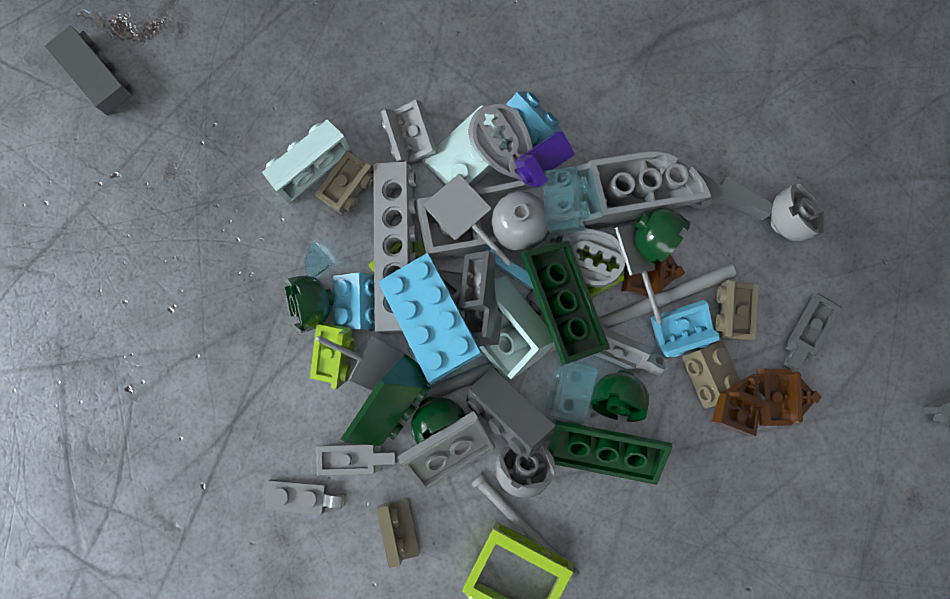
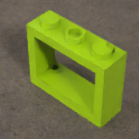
(525, 549)

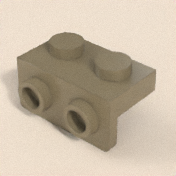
(345, 183)
(737, 310)
(711, 372)

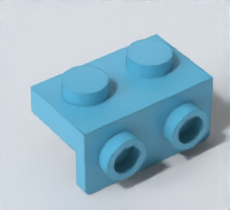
(538, 122)
(354, 301)
(684, 329)

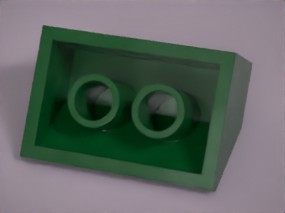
(388, 404)

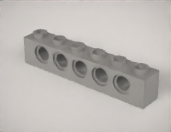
(387, 179)

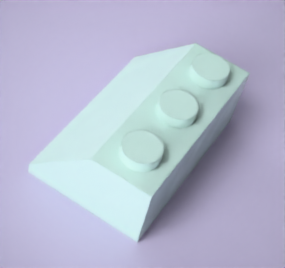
(459, 157)
(306, 160)
(522, 333)

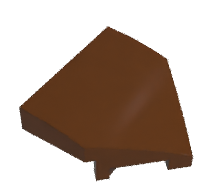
(663, 275)
(786, 395)
(740, 406)

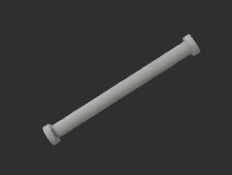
(511, 513)

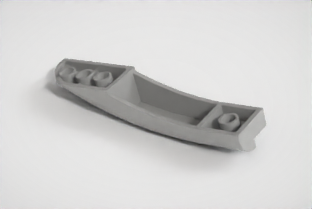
(617, 193)

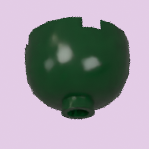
(659, 234)
(308, 302)
(621, 395)
(434, 416)

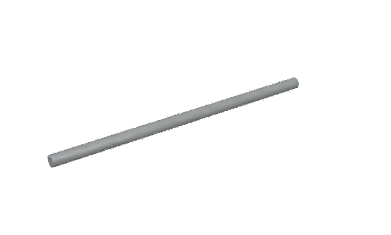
(607, 321)

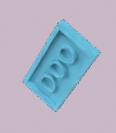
(430, 318)

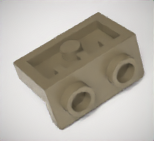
(397, 531)

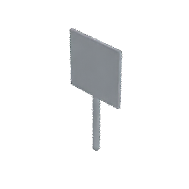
(458, 209)
(636, 263)
(373, 362)

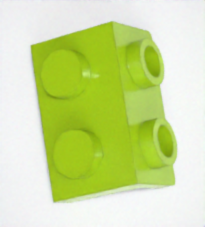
(328, 363)

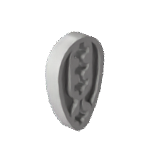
(488, 146)
(597, 243)

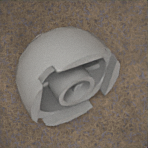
(796, 214)
(519, 221)
(522, 476)

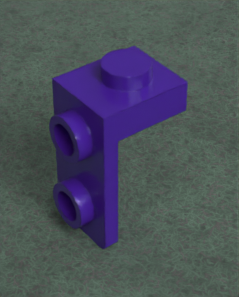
(543, 157)

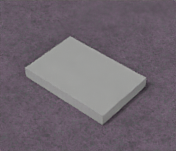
(446, 451)

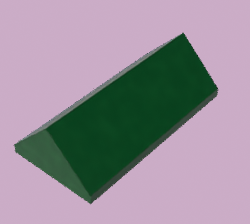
(565, 301)
(608, 452)

